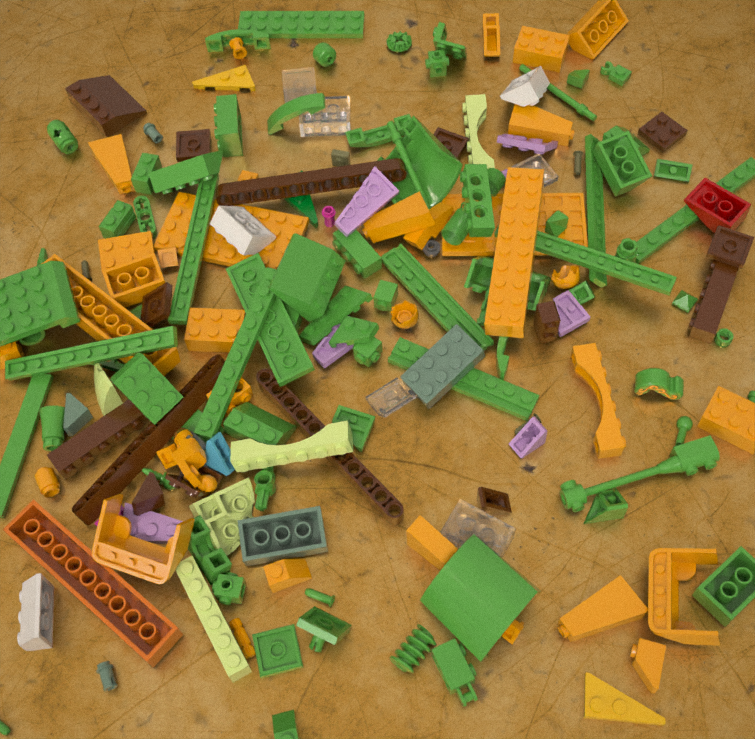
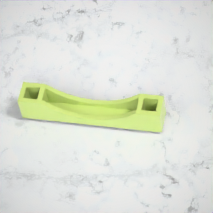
(476, 110)
(330, 441)
(213, 620)

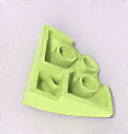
(106, 394)
(223, 510)

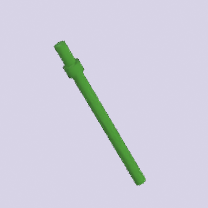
(580, 108)
(397, 139)

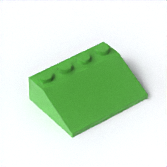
(307, 276)

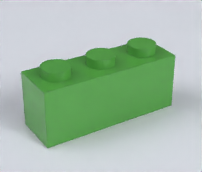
(357, 252)

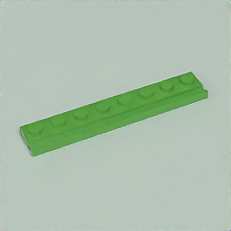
(432, 294)
(475, 383)

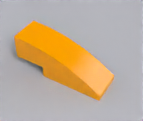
(491, 35)
(420, 237)

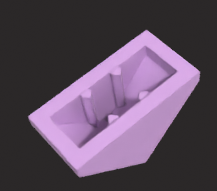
(529, 438)

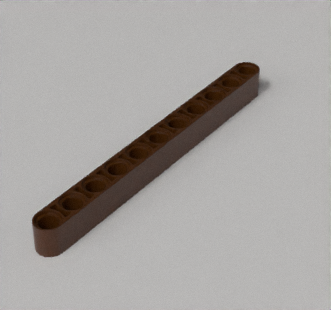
(306, 182)
(147, 443)
(343, 466)

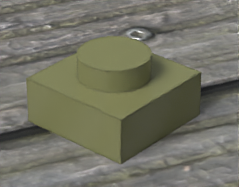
(340, 158)

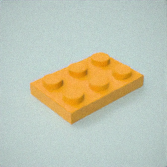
(124, 248)

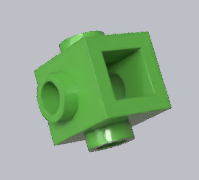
(437, 63)
(229, 588)

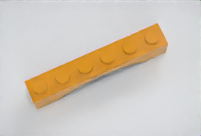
(587, 364)

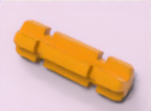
(242, 638)

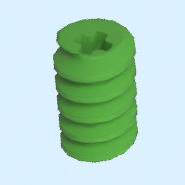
(414, 649)

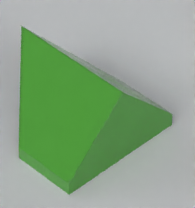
(607, 506)

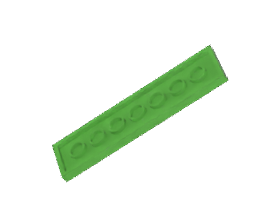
(304, 23)
(278, 336)

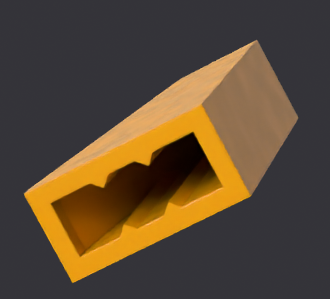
(540, 124)
(114, 161)
(399, 219)
(429, 543)
(604, 610)

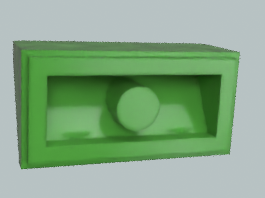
(673, 170)

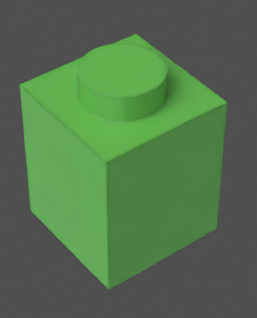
(385, 295)

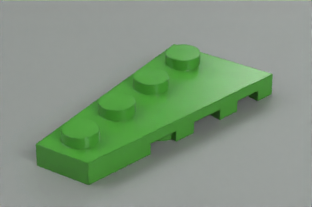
(338, 308)

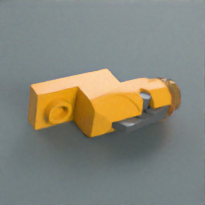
(189, 454)

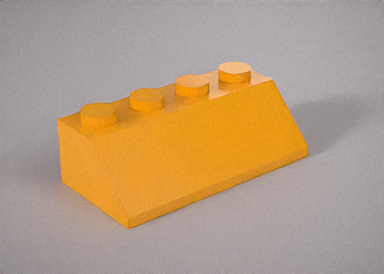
(597, 28)

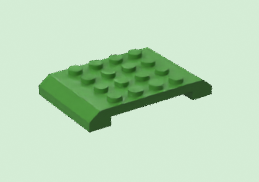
(36, 301)

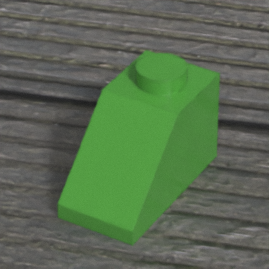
(285, 725)

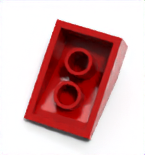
(717, 206)

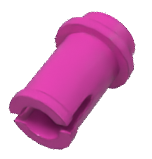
(329, 215)

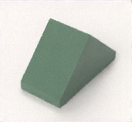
(75, 415)

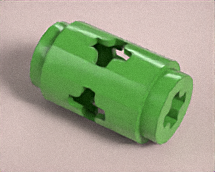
(62, 136)

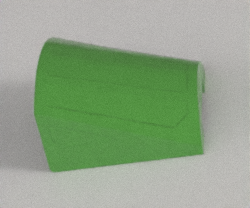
(432, 162)
(478, 596)

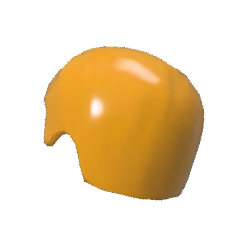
(567, 277)
(404, 315)

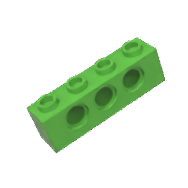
(478, 175)

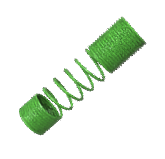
(455, 229)

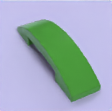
(218, 41)
(294, 108)
(375, 136)
(502, 360)

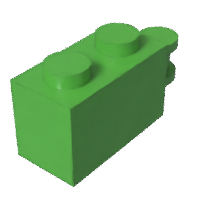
(455, 670)

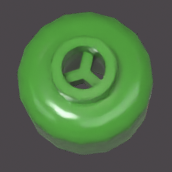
(324, 54)

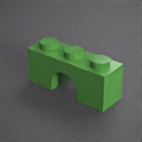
(211, 561)

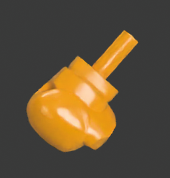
(208, 482)

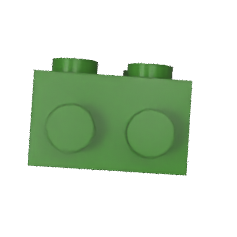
(440, 43)

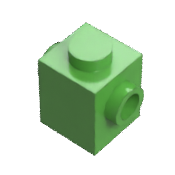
(368, 352)

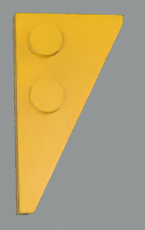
(227, 80)
(610, 704)

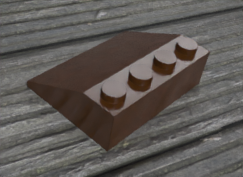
(104, 103)

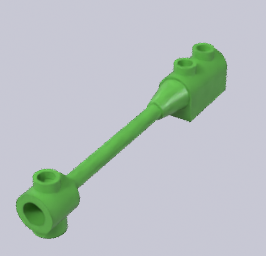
(683, 458)

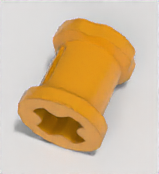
(239, 51)

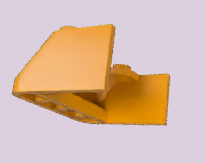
(137, 557)
(666, 569)

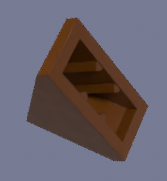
(149, 496)
(493, 501)

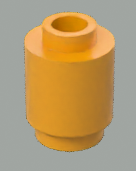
(47, 482)

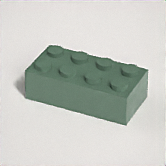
(443, 366)
(282, 536)

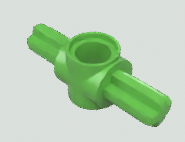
(264, 487)

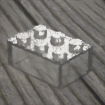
(330, 121)
(470, 520)

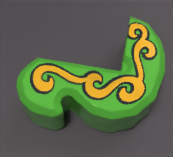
(659, 381)

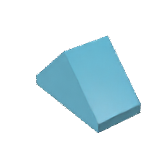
(218, 454)

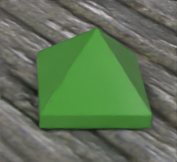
(685, 301)

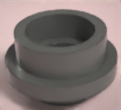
(431, 252)

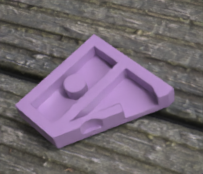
(570, 313)

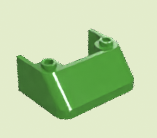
(480, 278)

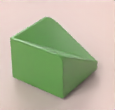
(578, 78)
(556, 224)
(582, 292)

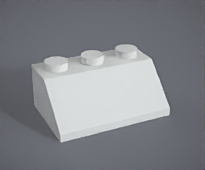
(527, 88)
(241, 229)
(36, 614)

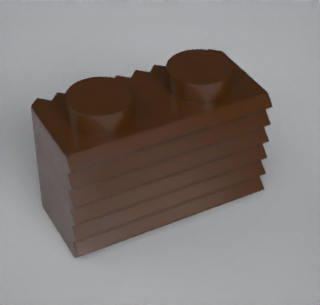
(546, 321)

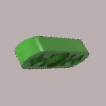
(147, 211)

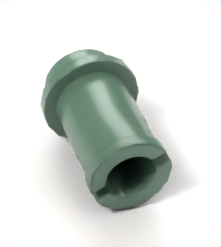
(150, 129)
(106, 675)

